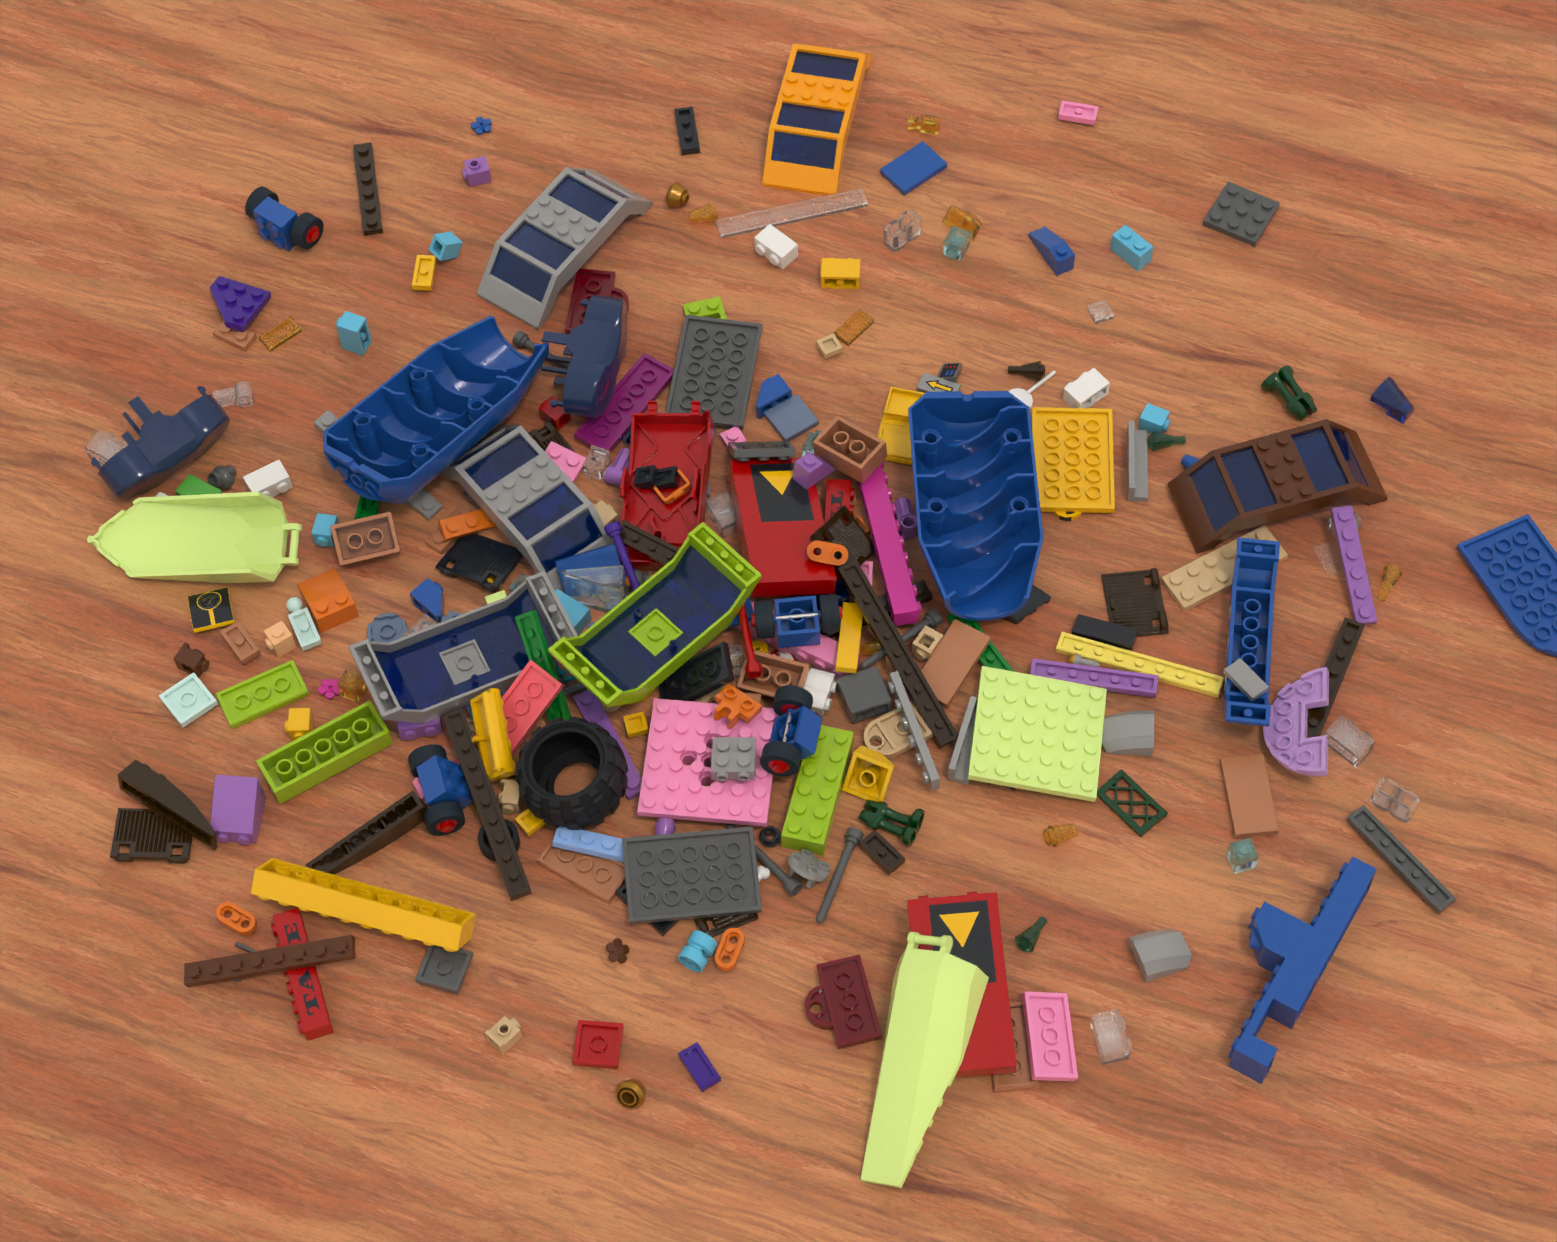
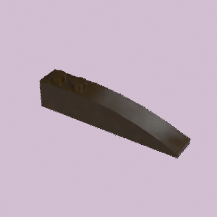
(167, 800)
(372, 835)

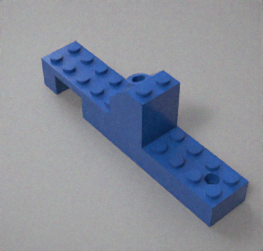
(1297, 960)

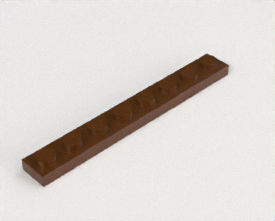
(269, 961)

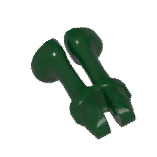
(1300, 404)
(877, 812)

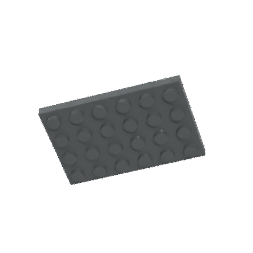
(715, 368)
(691, 875)

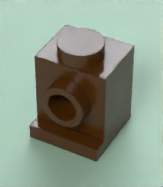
(191, 660)

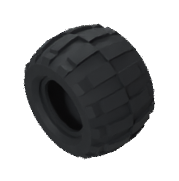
(561, 745)

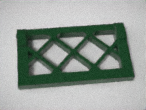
(1128, 819)

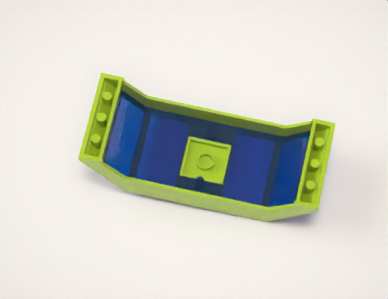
(661, 621)

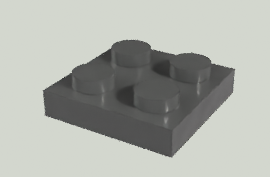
(444, 968)

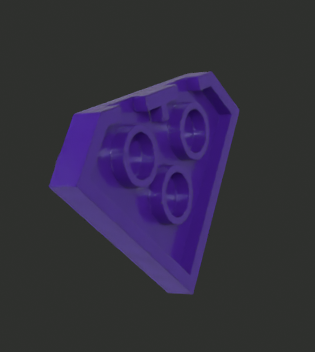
(238, 302)

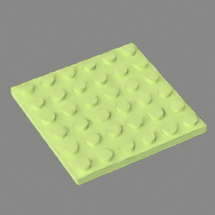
(1037, 734)

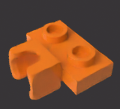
(735, 705)

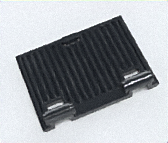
(478, 559)

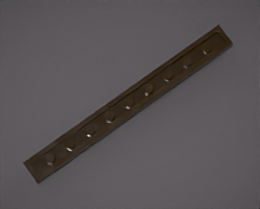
(898, 653)
(487, 804)

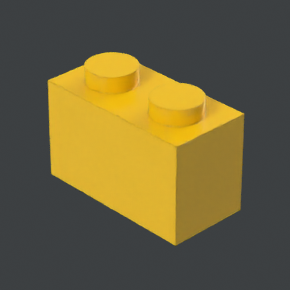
(840, 273)

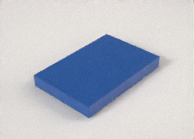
(913, 168)
(597, 557)

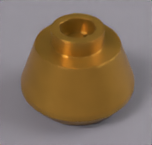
(677, 195)
(630, 1093)

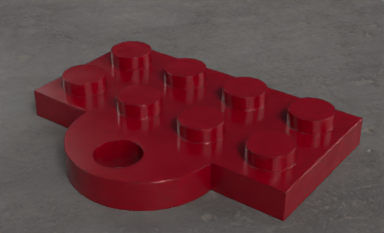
(587, 284)
(845, 1002)

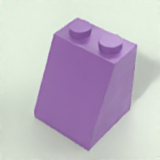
(237, 809)

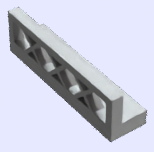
(1137, 464)
(960, 759)

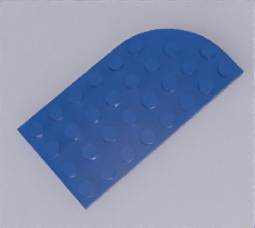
(1520, 577)

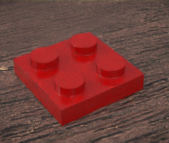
(598, 1044)

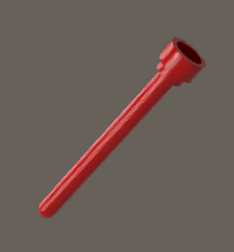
(753, 668)

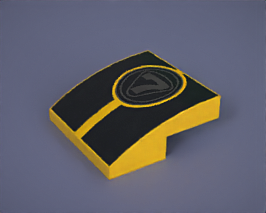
(211, 609)

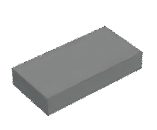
(1246, 679)

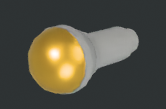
(1077, 659)

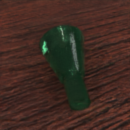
(1159, 441)
(1027, 939)

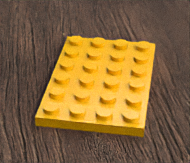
(1074, 459)

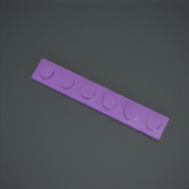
(1353, 565)
(1109, 679)
(593, 712)

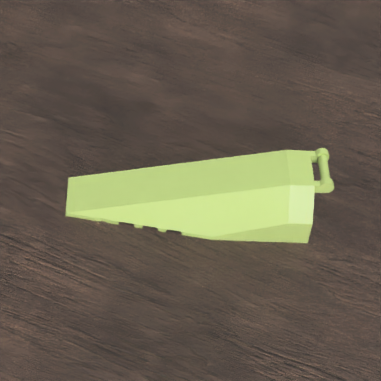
(924, 1045)

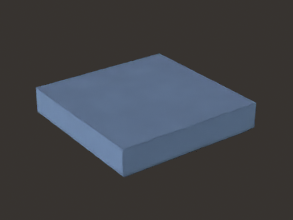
(791, 418)

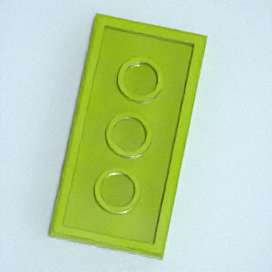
(262, 694)

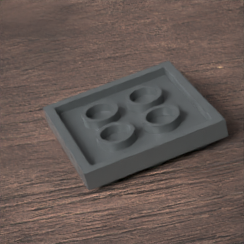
(1241, 214)
(761, 450)

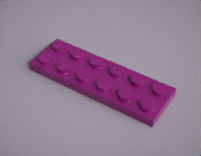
(640, 384)

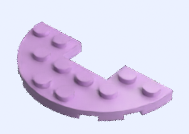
(1288, 725)

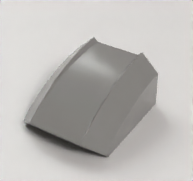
(1129, 733)
(1160, 953)

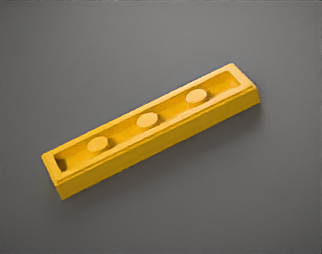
(849, 639)

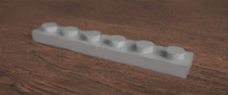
(916, 737)

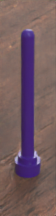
(614, 531)

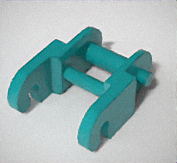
(561, 673)

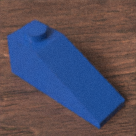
(1054, 250)

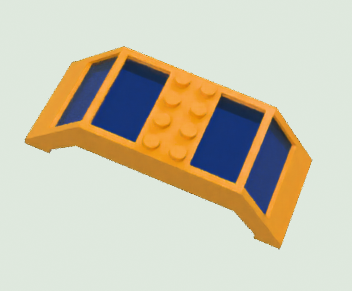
(813, 118)

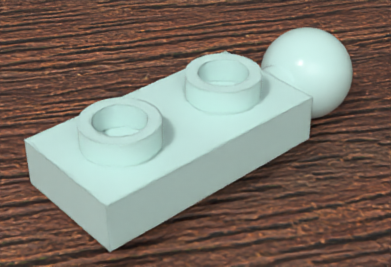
(302, 624)

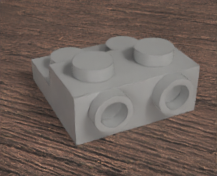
(733, 758)

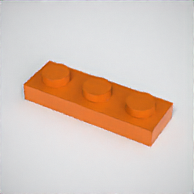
(465, 524)

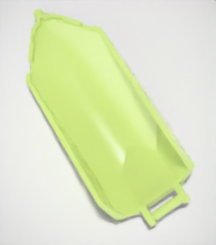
(201, 538)

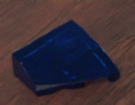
(1393, 399)

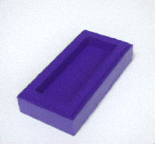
(699, 1067)

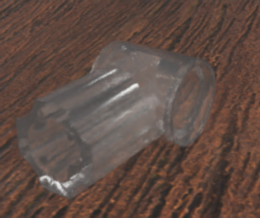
(238, 395)

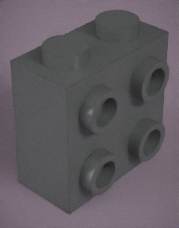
(864, 694)

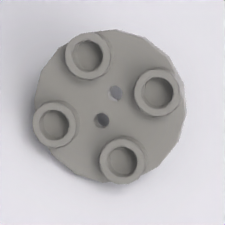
(808, 867)

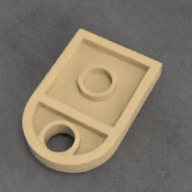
(892, 734)

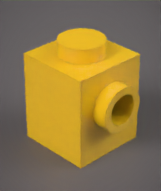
(299, 722)

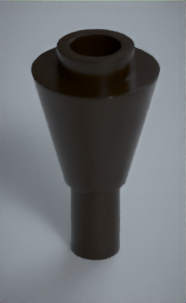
(1033, 370)

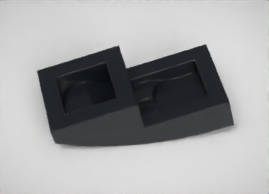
(651, 476)

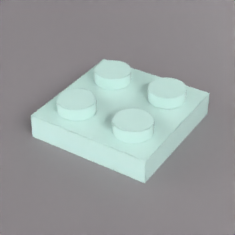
(188, 700)

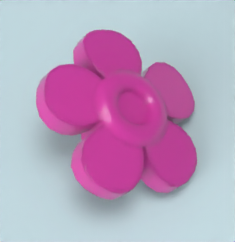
(329, 688)

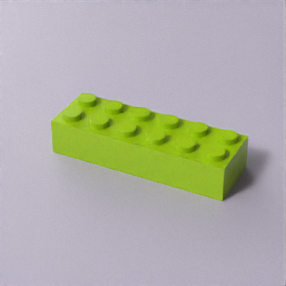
(324, 752)
(818, 792)

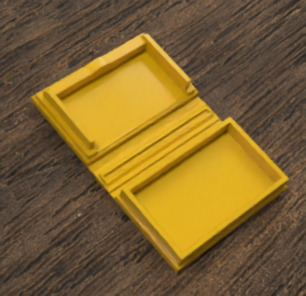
(895, 425)

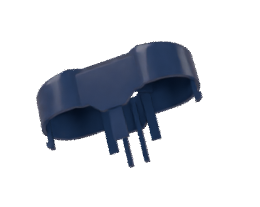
(597, 356)
(163, 445)

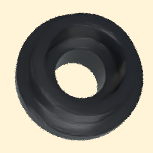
(770, 831)

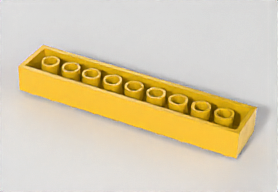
(363, 904)

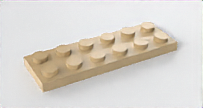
(1209, 573)

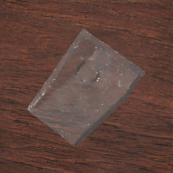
(596, 587)

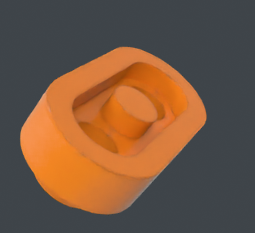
(827, 552)
(237, 919)
(728, 950)

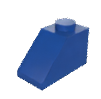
(772, 392)
(429, 599)

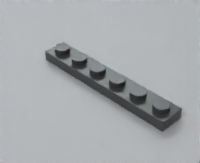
(1401, 859)

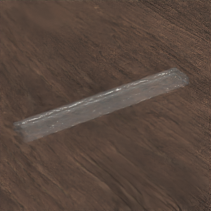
(792, 213)

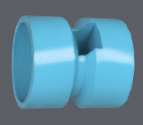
(698, 949)

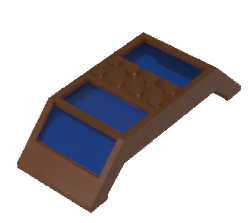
(1273, 481)

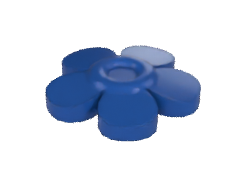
(481, 125)

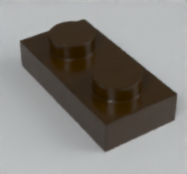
(882, 852)

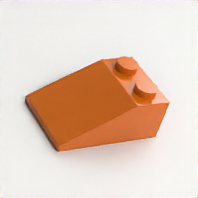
(328, 600)

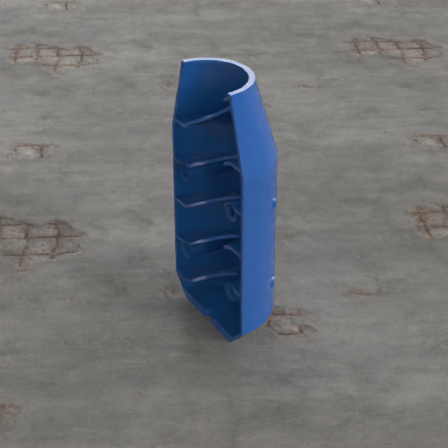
(430, 413)
(976, 499)

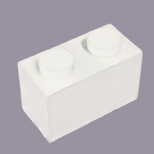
(776, 246)
(1086, 390)
(269, 480)

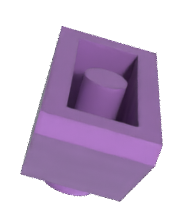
(810, 470)

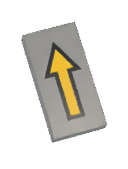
(935, 384)

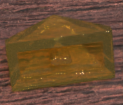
(962, 219)

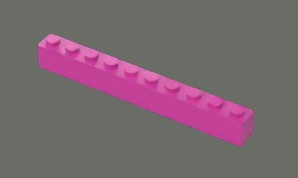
(889, 549)

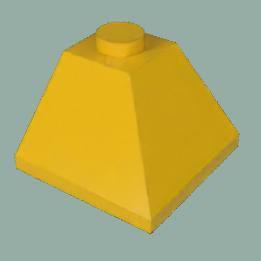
(868, 774)

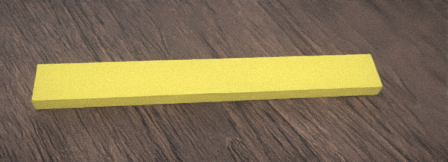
(1135, 662)

